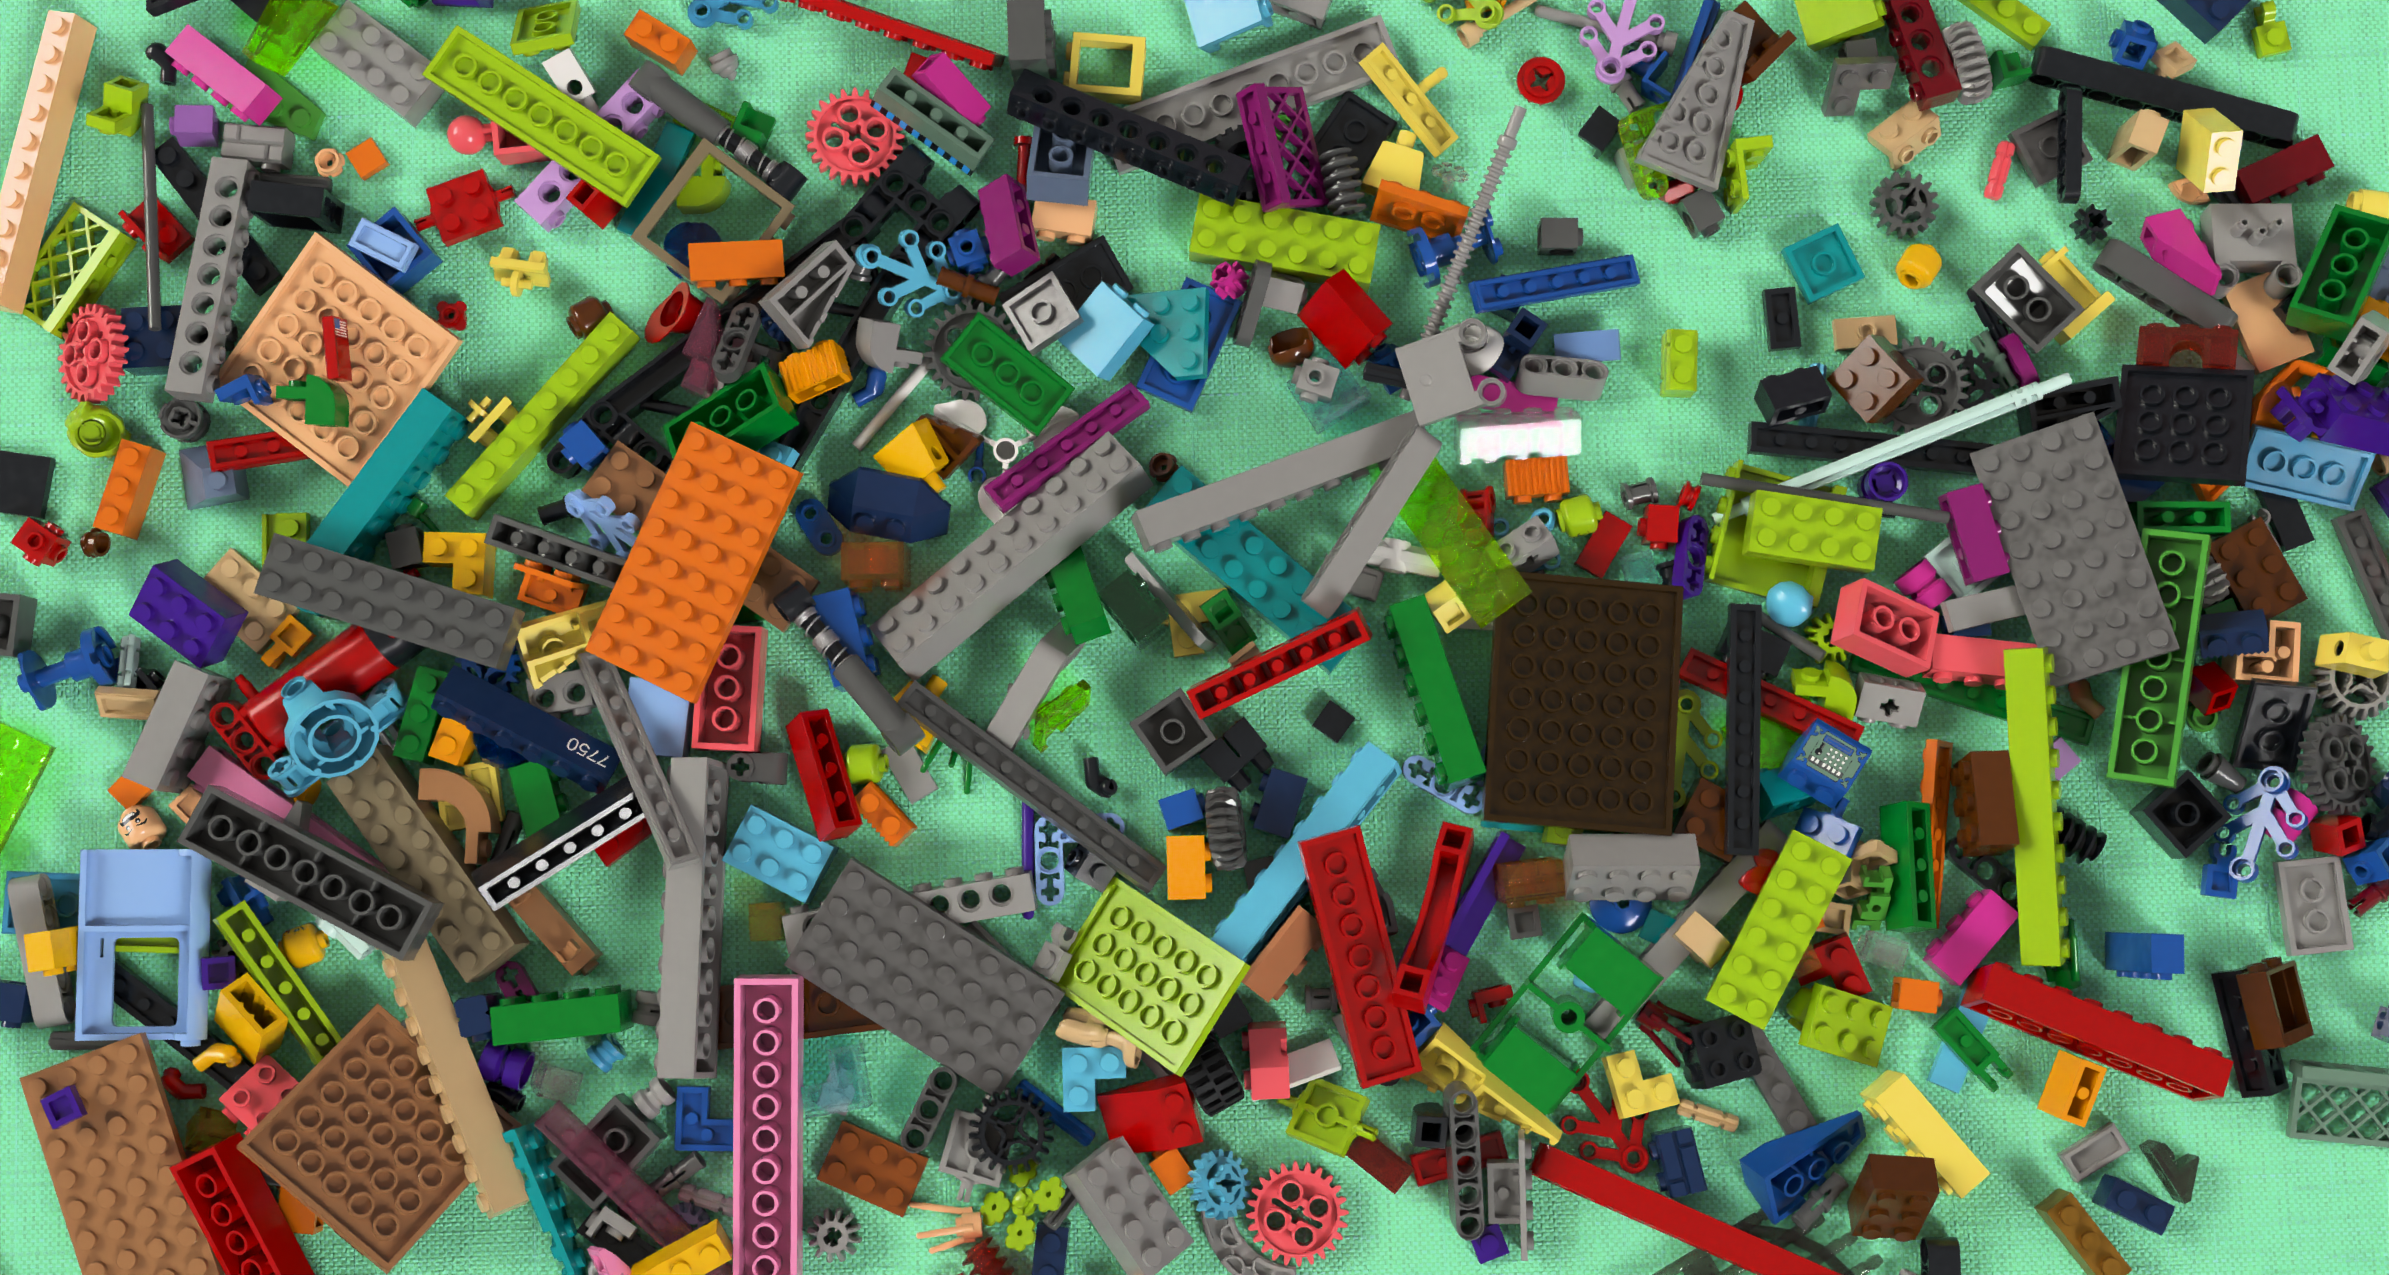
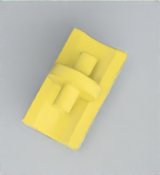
(520, 273)
(483, 432)

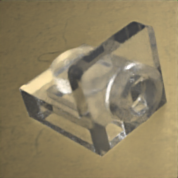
(556, 1083)

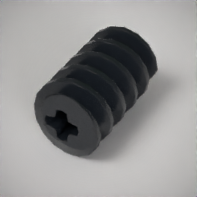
(2080, 838)

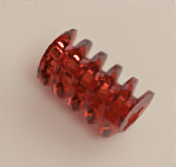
(984, 1259)

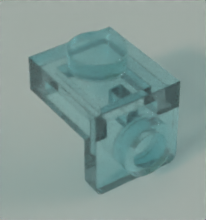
(1640, 568)

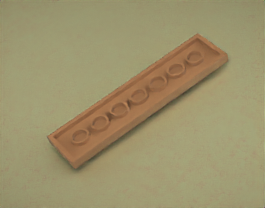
(633, 487)

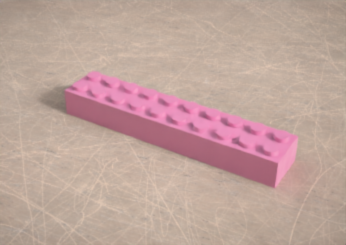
(768, 1124)

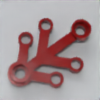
(1609, 1127)

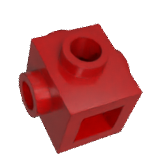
(41, 542)

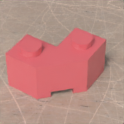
(1268, 1060)

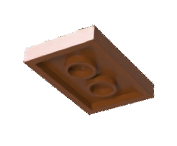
(873, 1168)

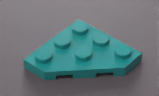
(1179, 330)

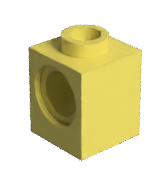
(1446, 607)

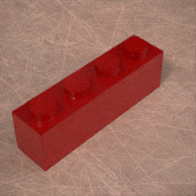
(823, 775)

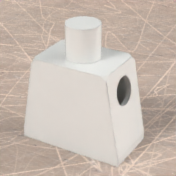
(563, 70)

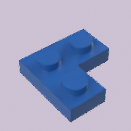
(693, 1123)

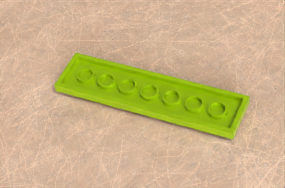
(542, 116)

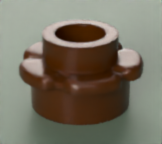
(1160, 460)
(95, 543)

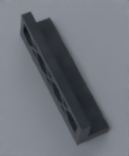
(2252, 1066)

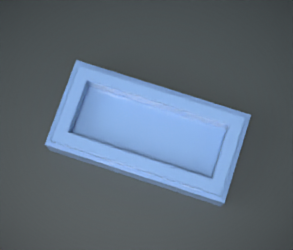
(383, 245)

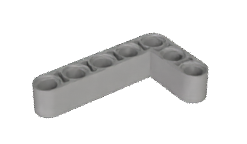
(1032, 685)

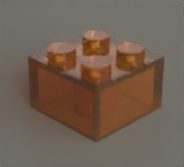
(876, 565)

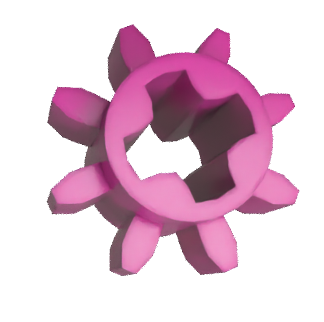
(1229, 280)

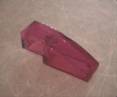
(701, 349)

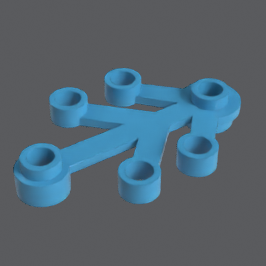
(714, 13)

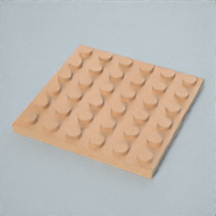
(391, 350)

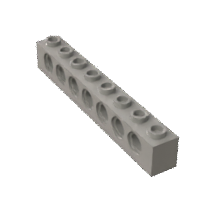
(199, 293)
(1019, 882)

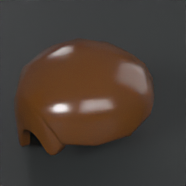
(1291, 347)

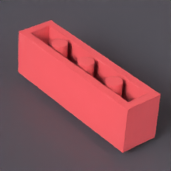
(1970, 660)

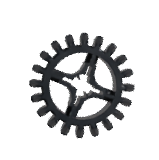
(1034, 1144)

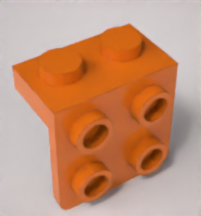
(550, 590)

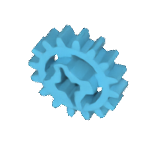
(1224, 1199)

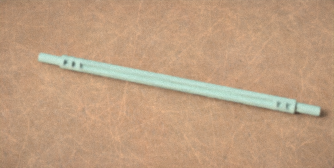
(1915, 439)

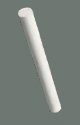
(892, 404)

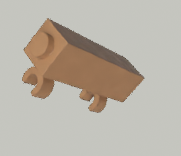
(557, 930)

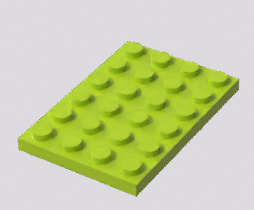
(1150, 976)

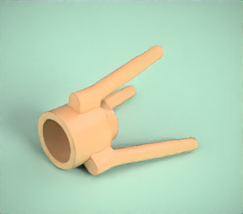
(967, 1226)

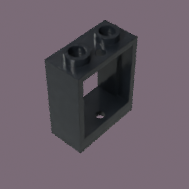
(295, 206)

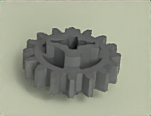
(1914, 207)

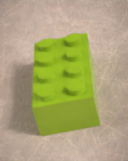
(1812, 531)

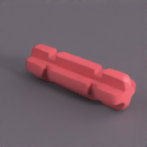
(1999, 170)

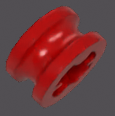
(1688, 495)

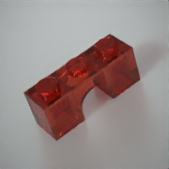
(2214, 346)

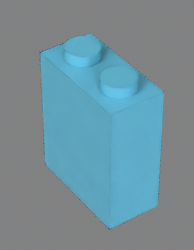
(1109, 330)

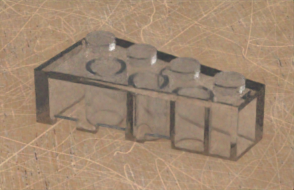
(1516, 434)

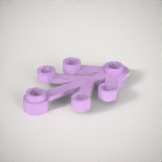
(1619, 38)

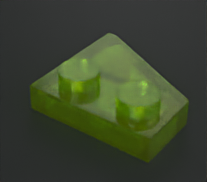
(1060, 712)

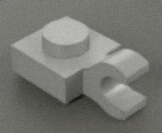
(1054, 956)

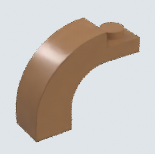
(473, 803)

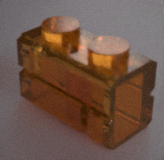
(1529, 880)

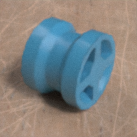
(606, 1052)

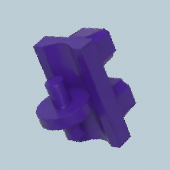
(2303, 409)

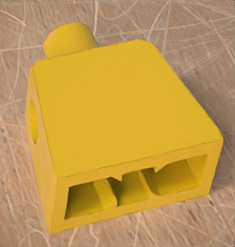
(915, 454)

